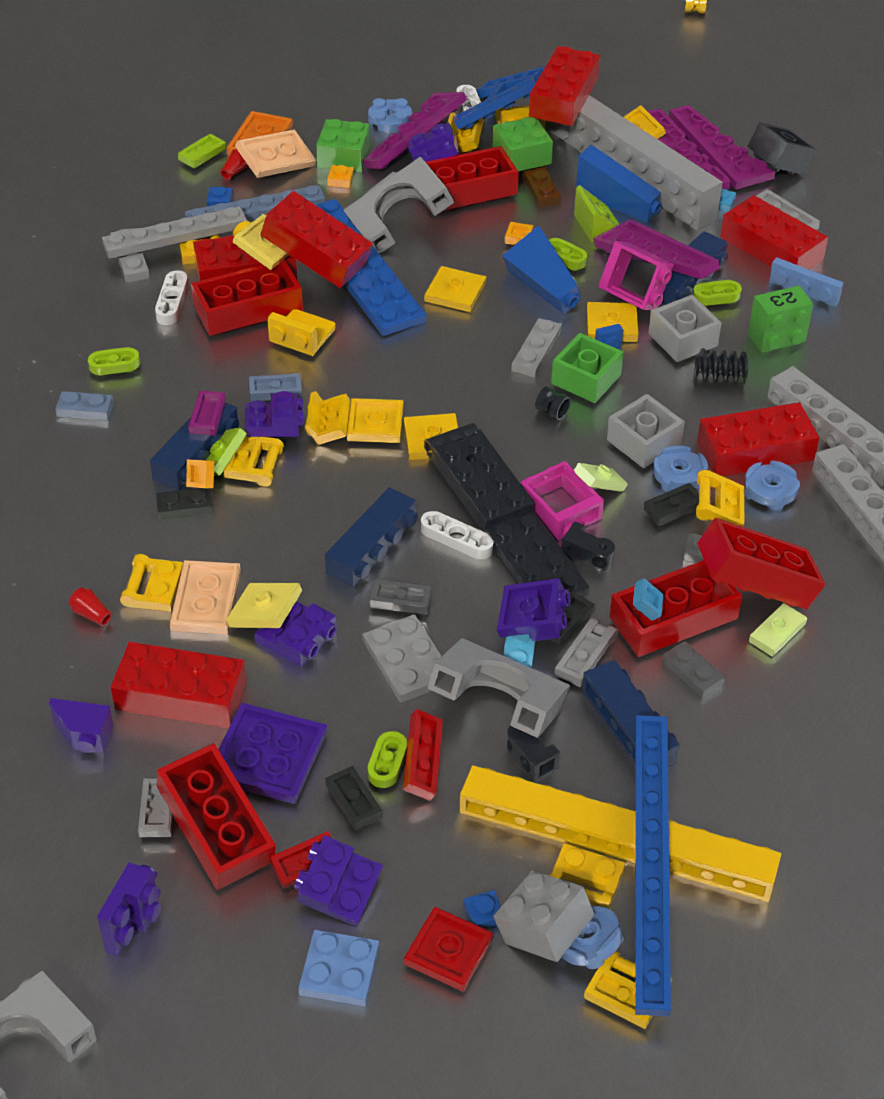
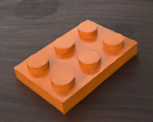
(258, 125)

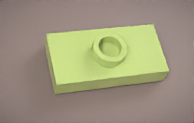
(600, 477)
(778, 629)

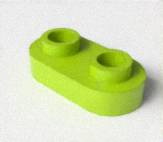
(571, 255)
(717, 292)
(114, 361)
(385, 761)

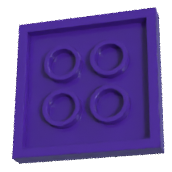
(271, 751)

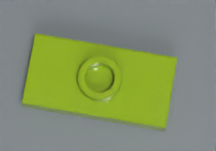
(202, 150)
(225, 448)

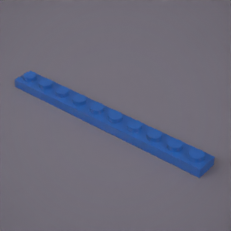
(652, 868)

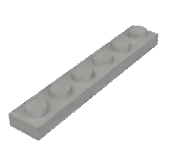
(172, 232)

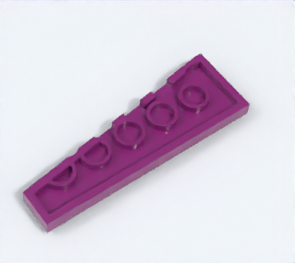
(432, 112)
(676, 140)
(720, 149)
(685, 258)

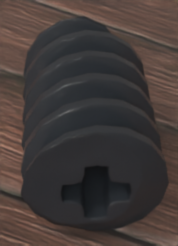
(721, 365)

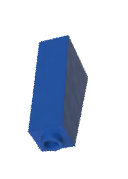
(617, 185)
(542, 270)

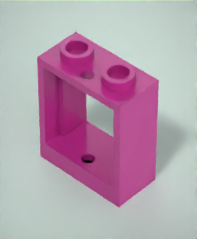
(616, 269)
(586, 511)

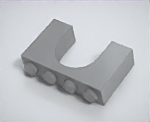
(413, 181)
(471, 665)
(47, 1011)

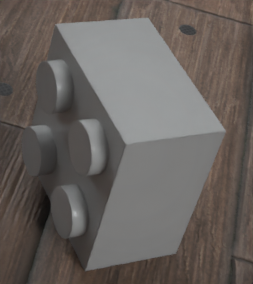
(684, 328)
(644, 430)
(544, 915)

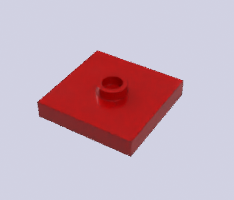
(448, 948)

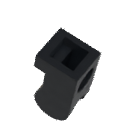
(587, 548)
(531, 754)

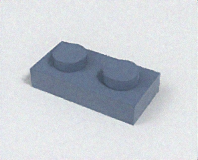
(263, 386)
(84, 405)

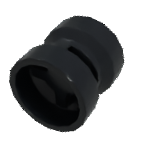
(553, 403)

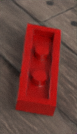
(423, 754)

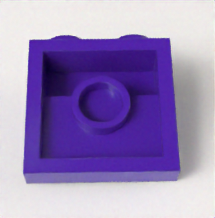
(434, 144)
(276, 418)
(534, 610)
(300, 633)
(337, 881)
(129, 907)

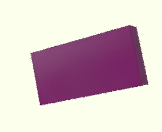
(207, 413)

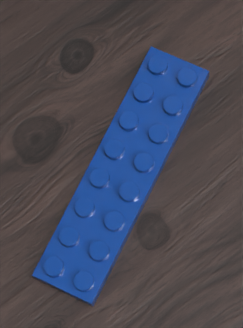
(378, 288)

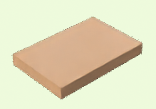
(275, 153)
(205, 597)

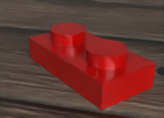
(292, 860)

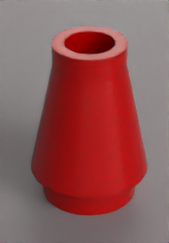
(233, 165)
(88, 605)

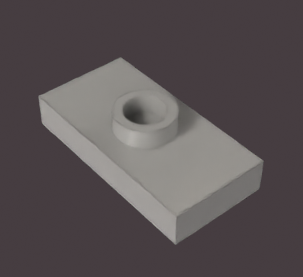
(155, 815)

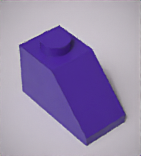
(83, 724)

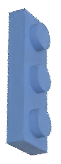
(813, 283)

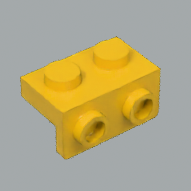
(466, 138)
(327, 418)

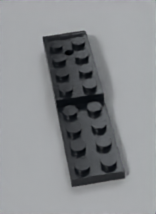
(501, 507)

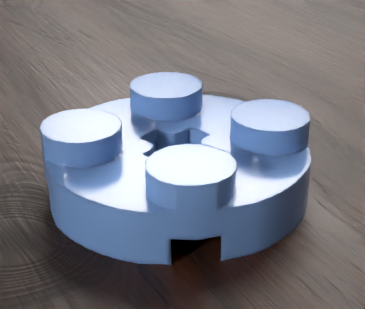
(389, 114)
(673, 456)
(771, 495)
(600, 946)

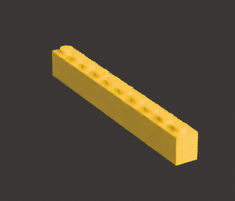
(611, 832)

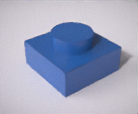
(219, 195)
(610, 335)
(482, 908)

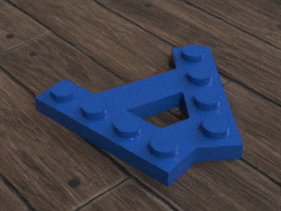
(500, 93)

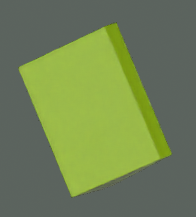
(593, 214)

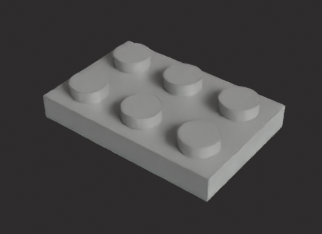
(403, 656)

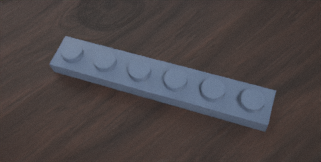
(261, 205)

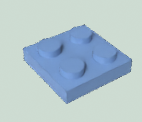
(339, 968)

